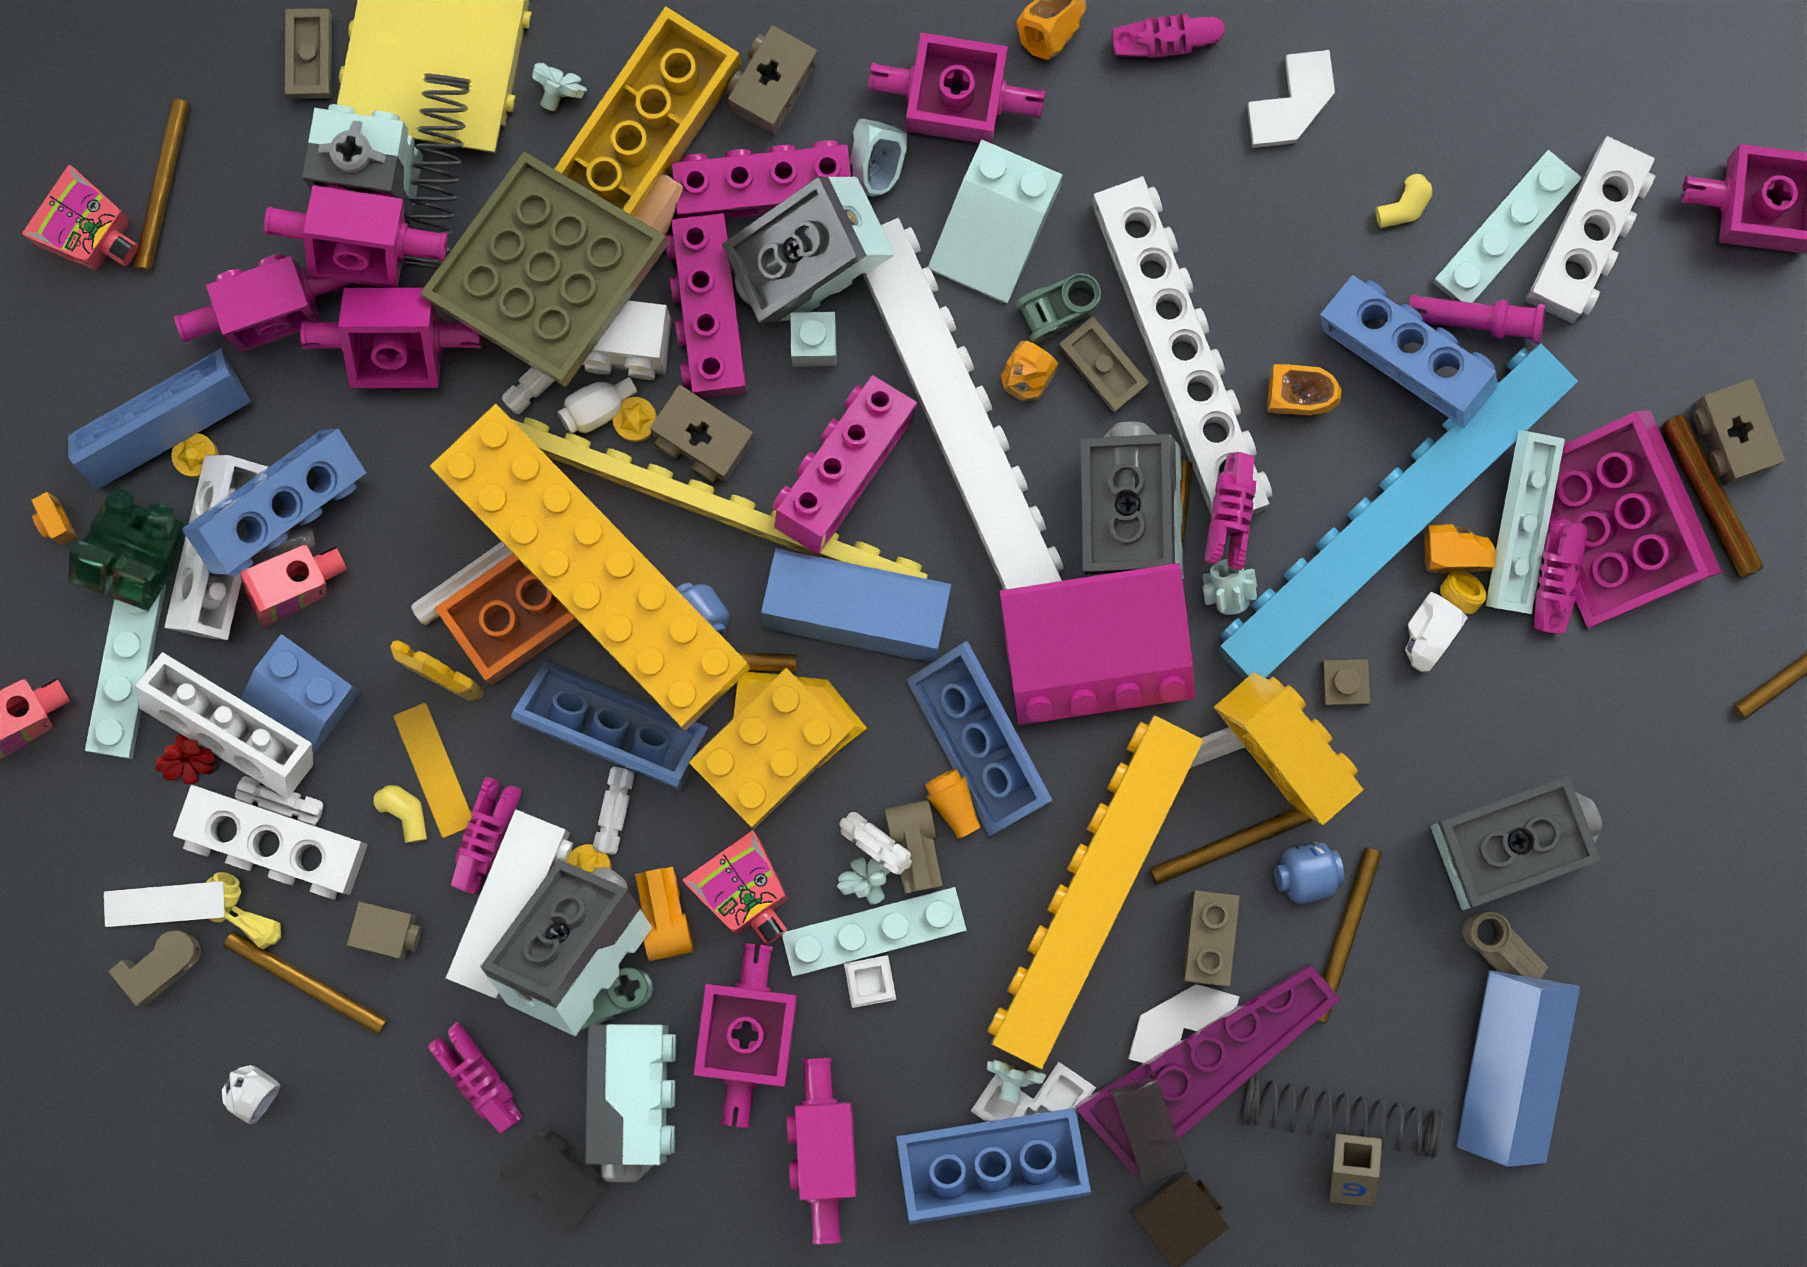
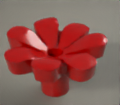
(185, 759)

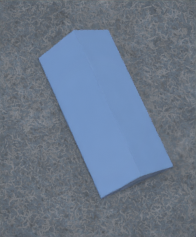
(157, 420)
(855, 605)
(609, 724)
(979, 739)
(1517, 1069)
(993, 1166)

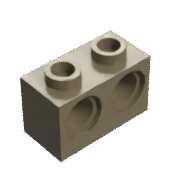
(1210, 938)

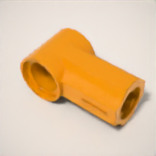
(663, 910)

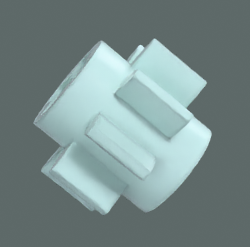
(1229, 588)

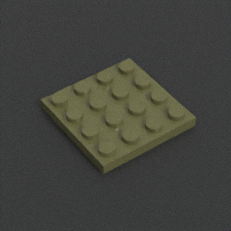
(544, 268)

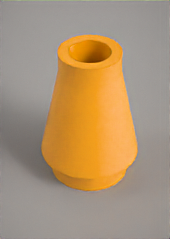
(953, 801)

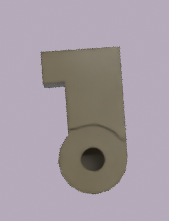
(170, 960)

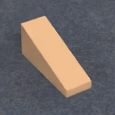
(660, 204)

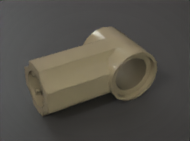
(914, 829)
(1507, 950)

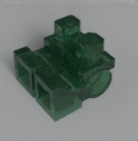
(127, 550)

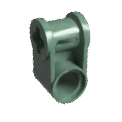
(1057, 308)
(611, 1002)

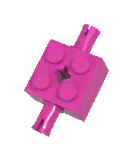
(952, 61)
(1746, 211)
(355, 236)
(258, 304)
(389, 338)
(722, 1054)
(824, 1150)

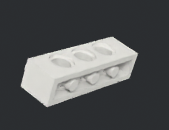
(1611, 165)
(200, 600)
(224, 725)
(206, 810)

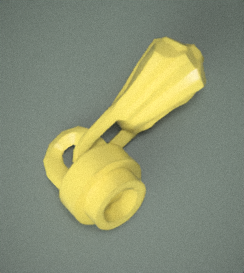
(259, 929)

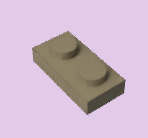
(308, 53)
(1103, 364)

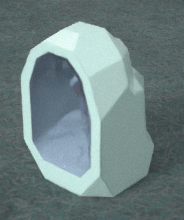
(877, 155)

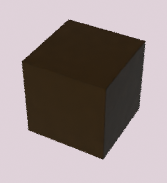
(1180, 1218)

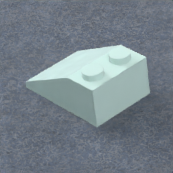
(995, 221)

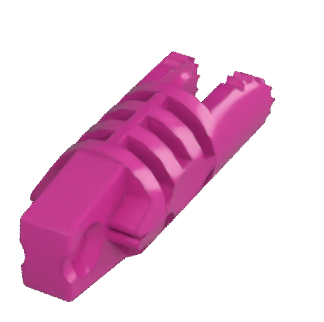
(1166, 36)
(1232, 511)
(1560, 571)
(484, 835)
(476, 1079)

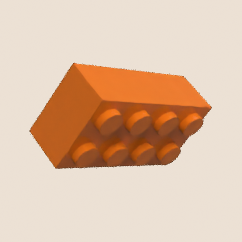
(505, 619)

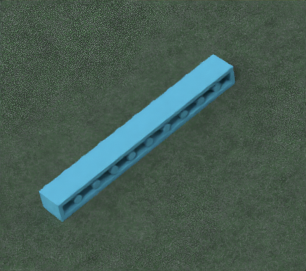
(1395, 517)

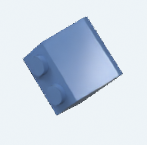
(299, 691)

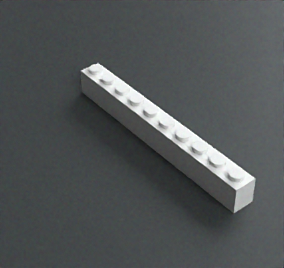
(959, 416)

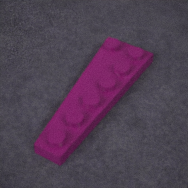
(1218, 1057)

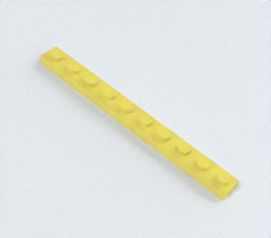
(697, 497)

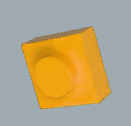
(52, 519)

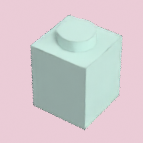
(813, 339)

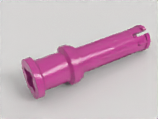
(1498, 318)

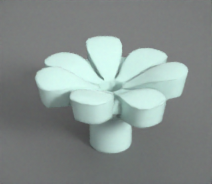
(556, 85)
(864, 880)
(1013, 1078)

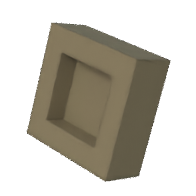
(1345, 682)

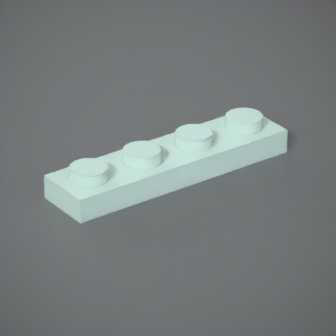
(1507, 229)
(1525, 522)
(124, 663)
(873, 931)

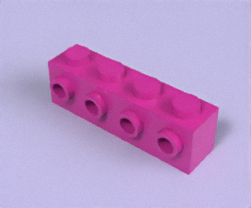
(753, 183)
(708, 307)
(844, 464)

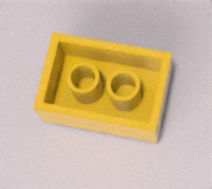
(1290, 746)
(770, 748)

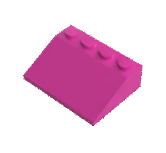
(1637, 519)
(1098, 644)

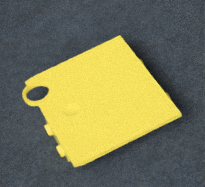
(466, 39)

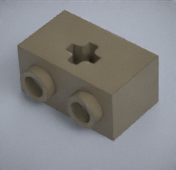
(771, 103)
(1737, 409)
(690, 413)

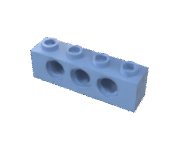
(1455, 396)
(215, 530)

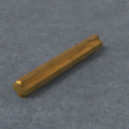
(1712, 495)

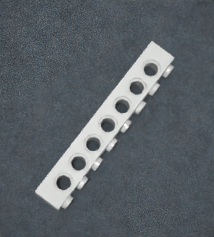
(1139, 203)

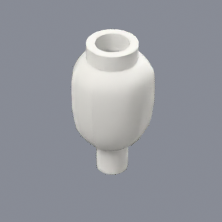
(594, 405)

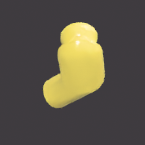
(1411, 205)
(405, 807)

